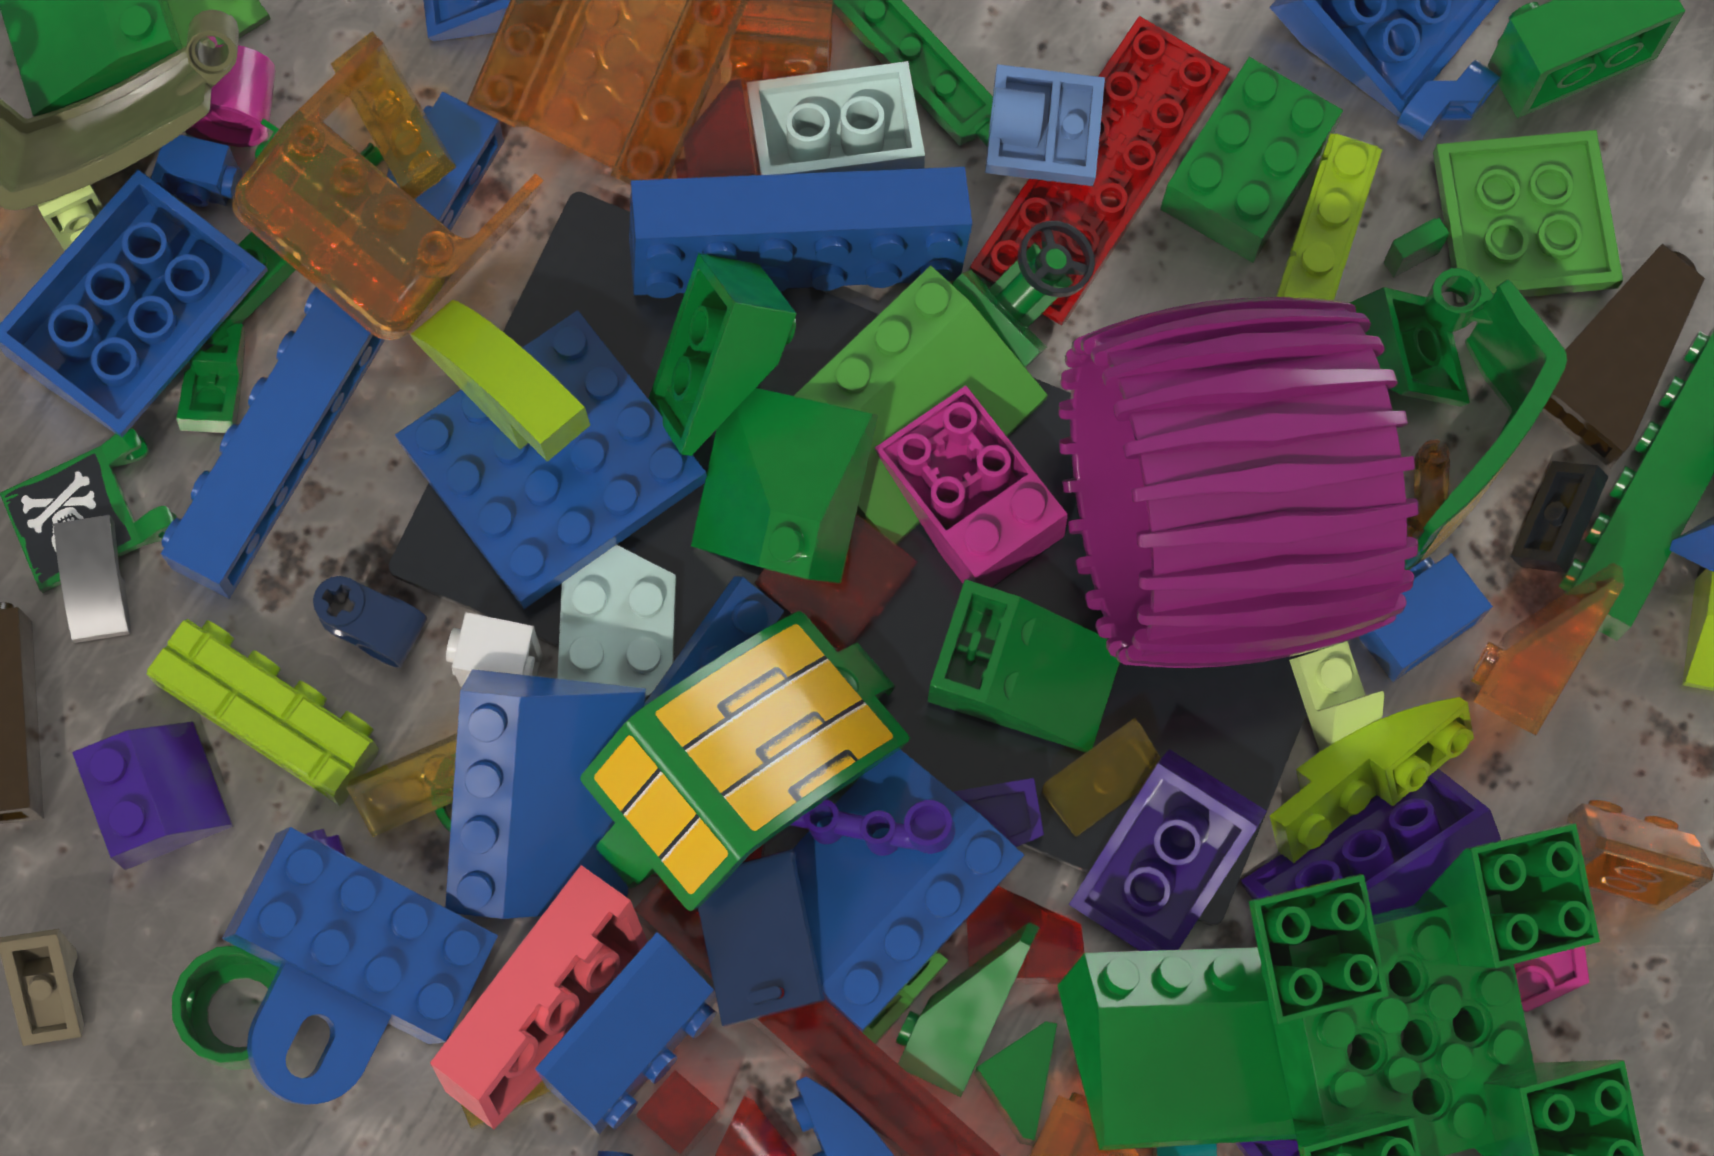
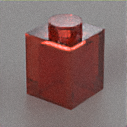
(678, 1114)

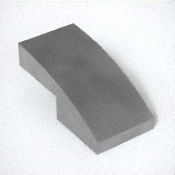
(91, 578)

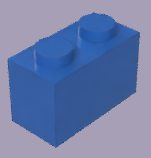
(1436, 613)

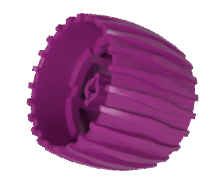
(1237, 481)

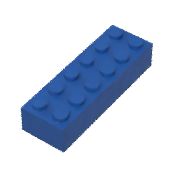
(802, 227)

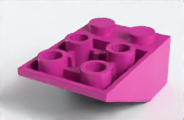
(972, 490)

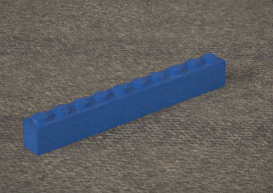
(306, 392)

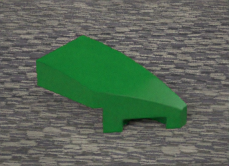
(213, 385)

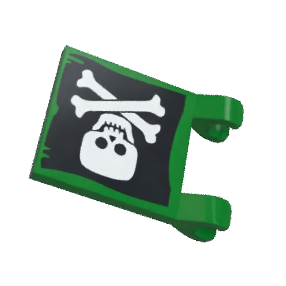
(80, 491)

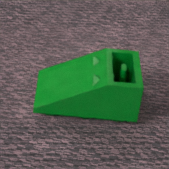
(1023, 668)

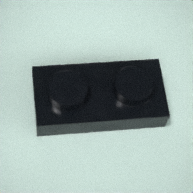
(1559, 516)

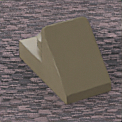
(42, 985)

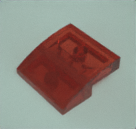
(842, 610)

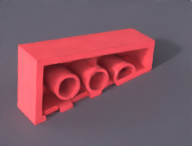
(539, 996)

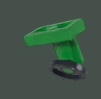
(1029, 287)

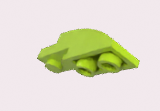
(1378, 759)

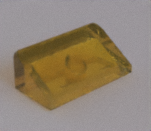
(1102, 778)

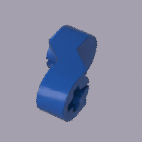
(1448, 100)

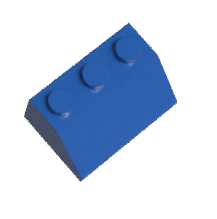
(628, 1035)

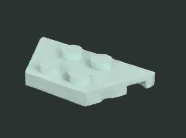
(618, 622)

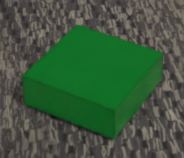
(1416, 246)

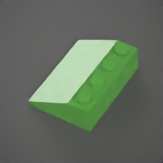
(907, 364)

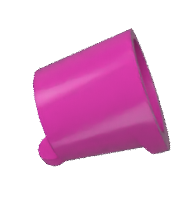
(239, 102)

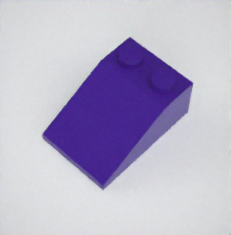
(1167, 856)

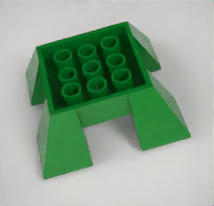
(1448, 959)

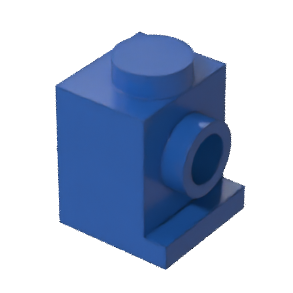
(197, 171)

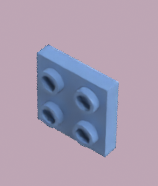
(1045, 125)

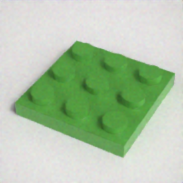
(1530, 212)

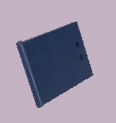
(760, 941)

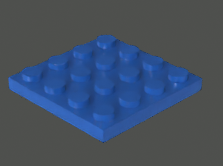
(556, 516)

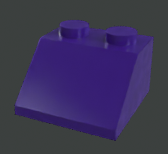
(152, 791)

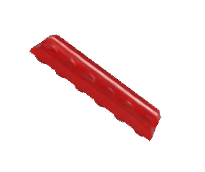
(1149, 108)

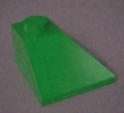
(1418, 353)

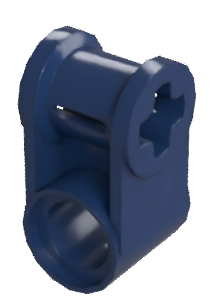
(377, 623)

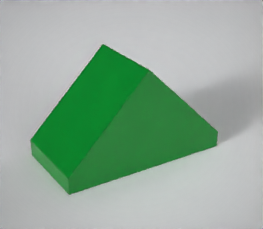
(1018, 1079)

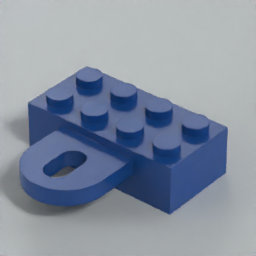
(351, 954)

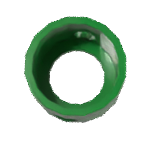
(194, 995)

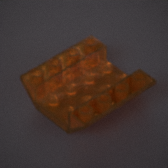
(608, 75)

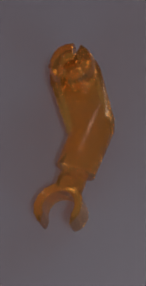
(1430, 483)

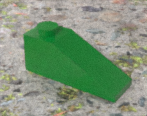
(958, 1018)

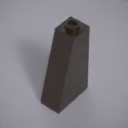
(1623, 355)
(19, 732)

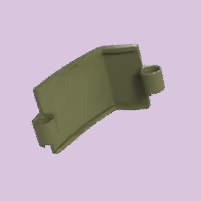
(116, 126)

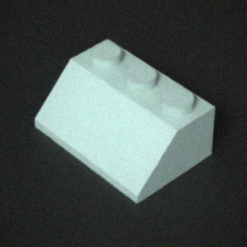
(836, 121)

